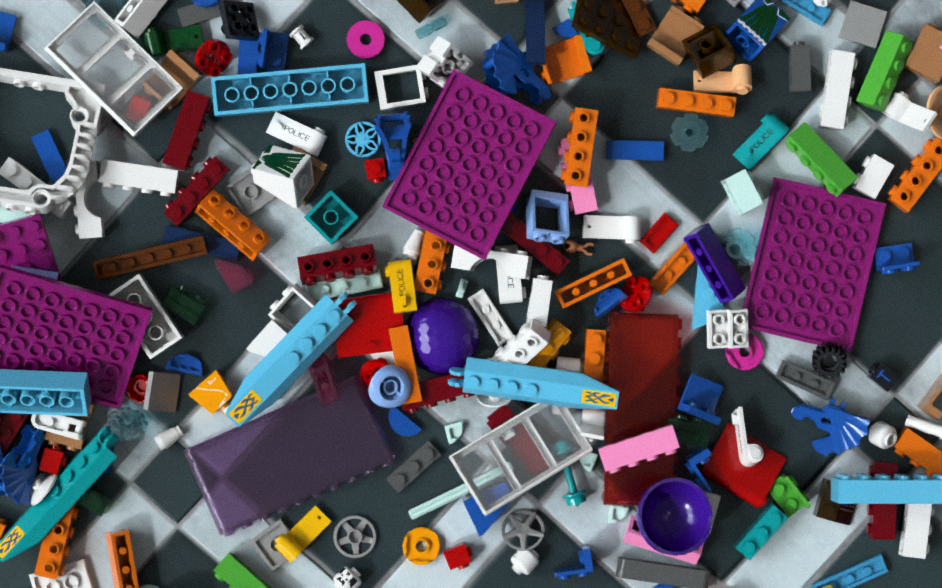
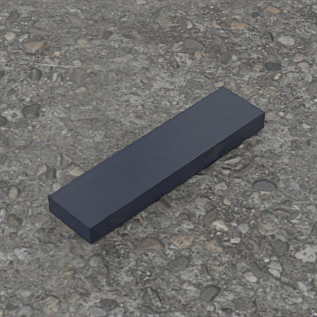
(535, 32)
(216, 245)

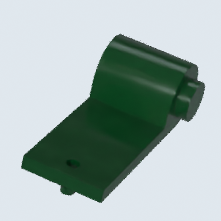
(181, 39)

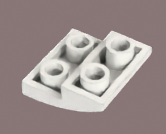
(727, 328)

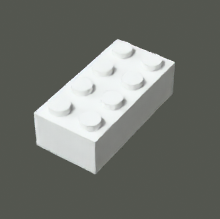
(161, 329)

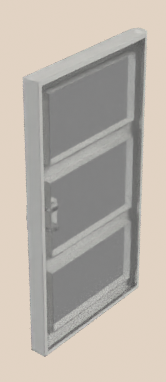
(114, 69)
(519, 455)

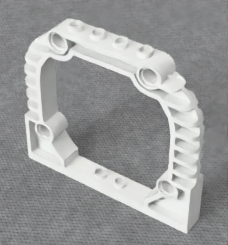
(82, 150)

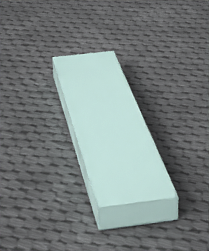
(355, 285)

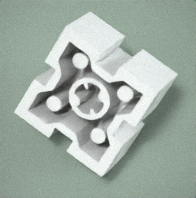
(442, 61)

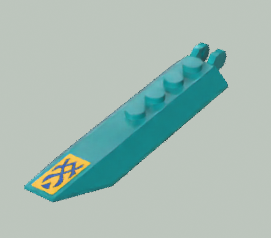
(67, 490)

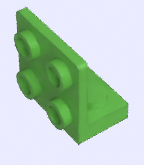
(787, 495)

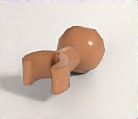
(573, 247)

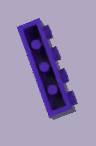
(714, 263)

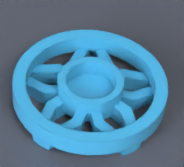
(362, 139)

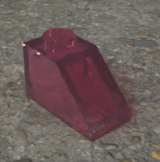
(235, 275)

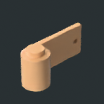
(737, 81)

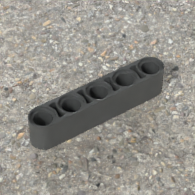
(662, 573)

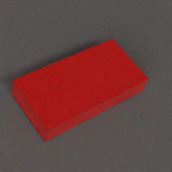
(658, 233)

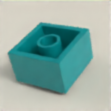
(331, 217)

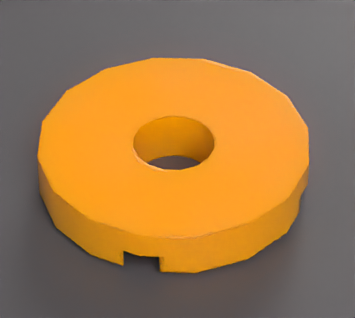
(421, 534)

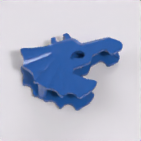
(506, 61)
(397, 156)
(844, 428)
(19, 474)

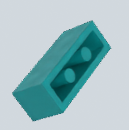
(760, 531)

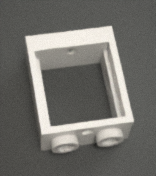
(382, 93)
(539, 300)
(277, 305)

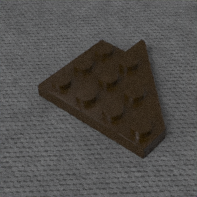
(608, 24)

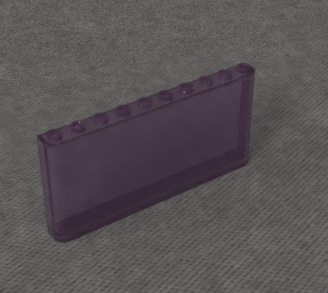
(289, 456)

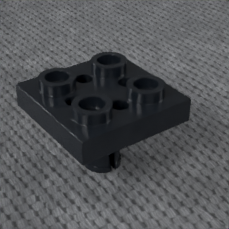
(236, 24)

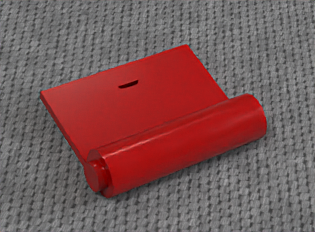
(371, 323)
(745, 482)

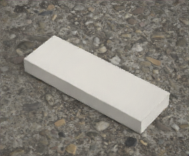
(490, 317)

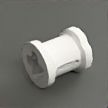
(301, 37)

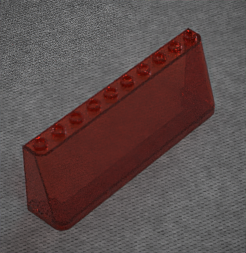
(644, 371)

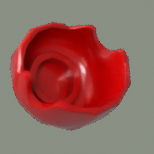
(137, 387)

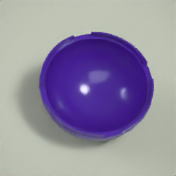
(443, 335)
(674, 516)

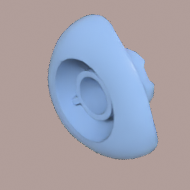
(390, 386)

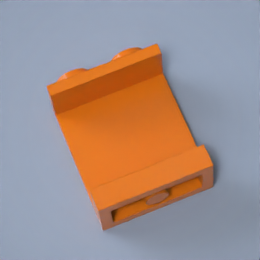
(565, 61)

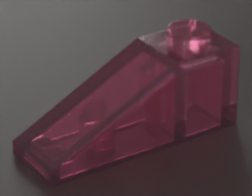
(324, 380)

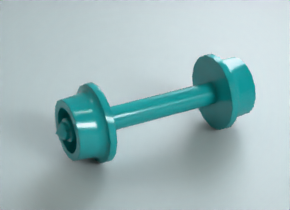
(575, 496)

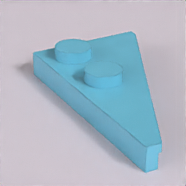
(704, 300)

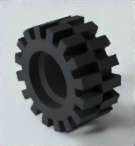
(829, 370)

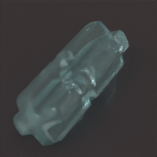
(434, 26)

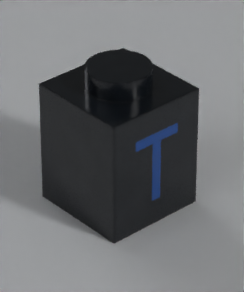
(882, 376)

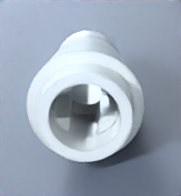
(414, 245)
(168, 437)

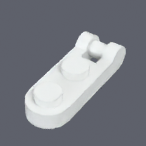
(59, 425)

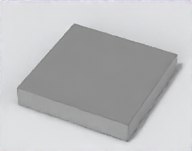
(862, 24)
(248, 195)
(162, 391)
(265, 543)

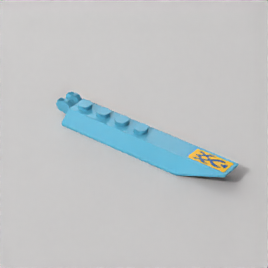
(290, 358)
(533, 384)

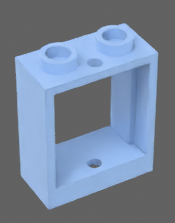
(549, 200)

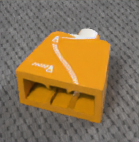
(213, 393)

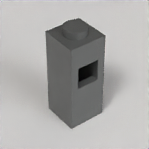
(799, 67)

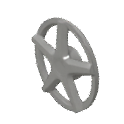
(523, 529)
(354, 536)

